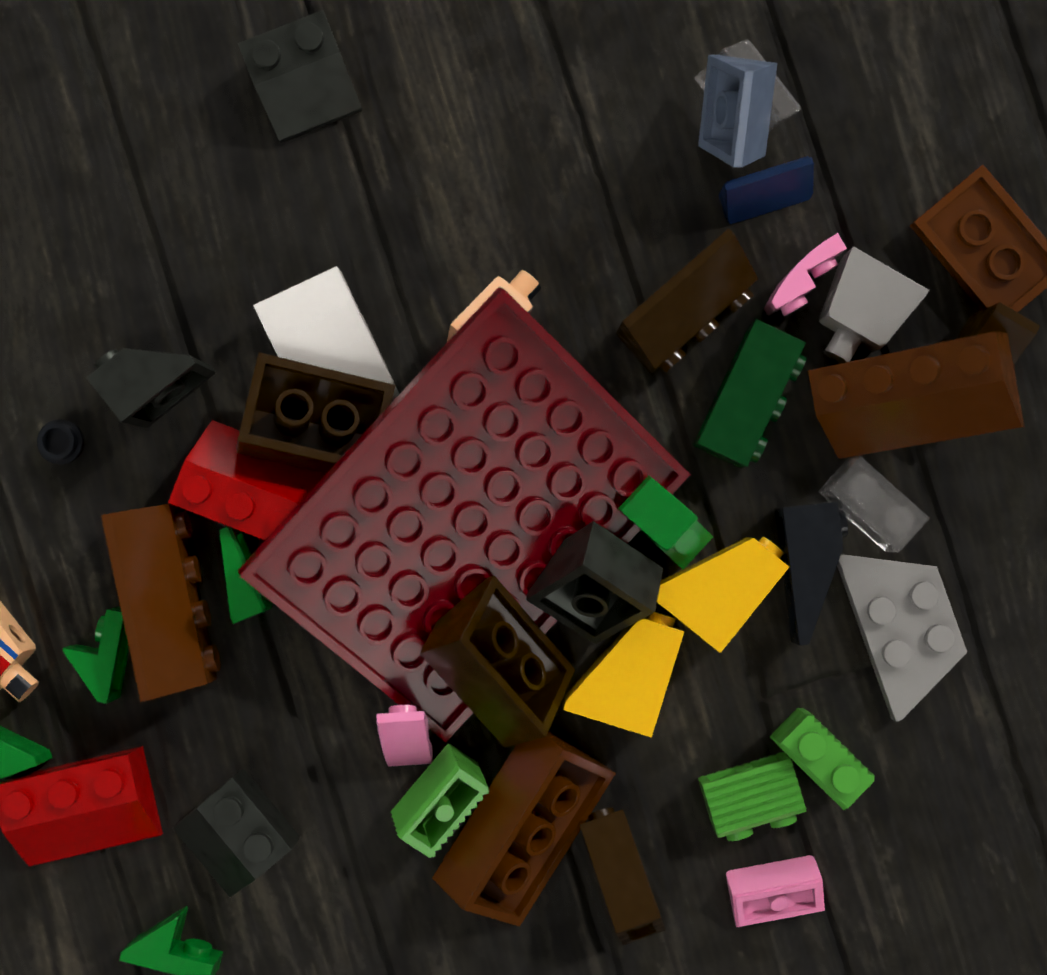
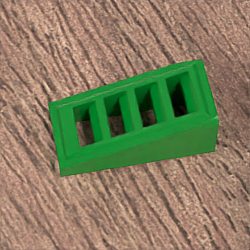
(242, 598)

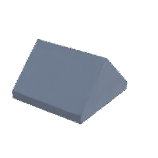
(737, 108)

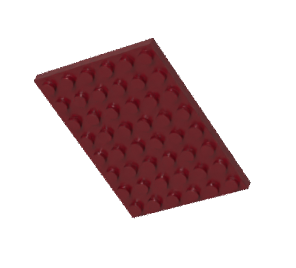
(456, 482)

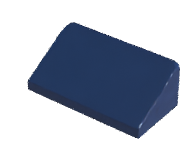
(767, 190)

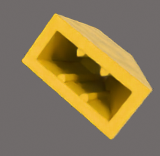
(723, 589)
(629, 677)

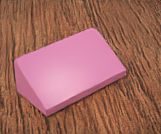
(775, 890)

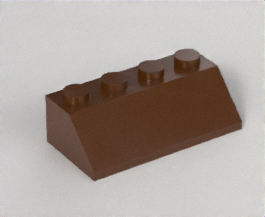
(918, 395)
(161, 599)
(522, 828)

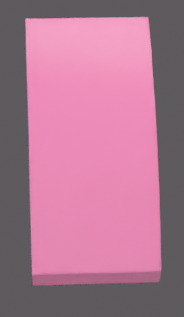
(797, 283)
(405, 736)

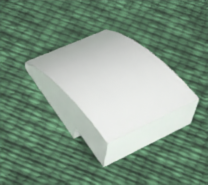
(323, 328)

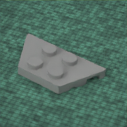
(903, 626)

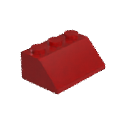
(239, 488)
(79, 807)

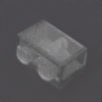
(874, 504)

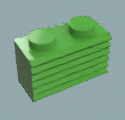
(823, 757)
(752, 796)
(439, 801)

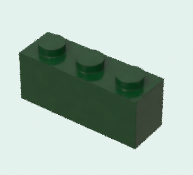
(751, 395)

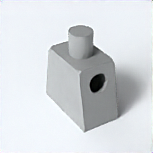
(866, 304)

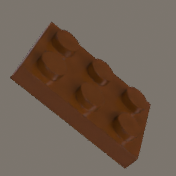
(986, 242)

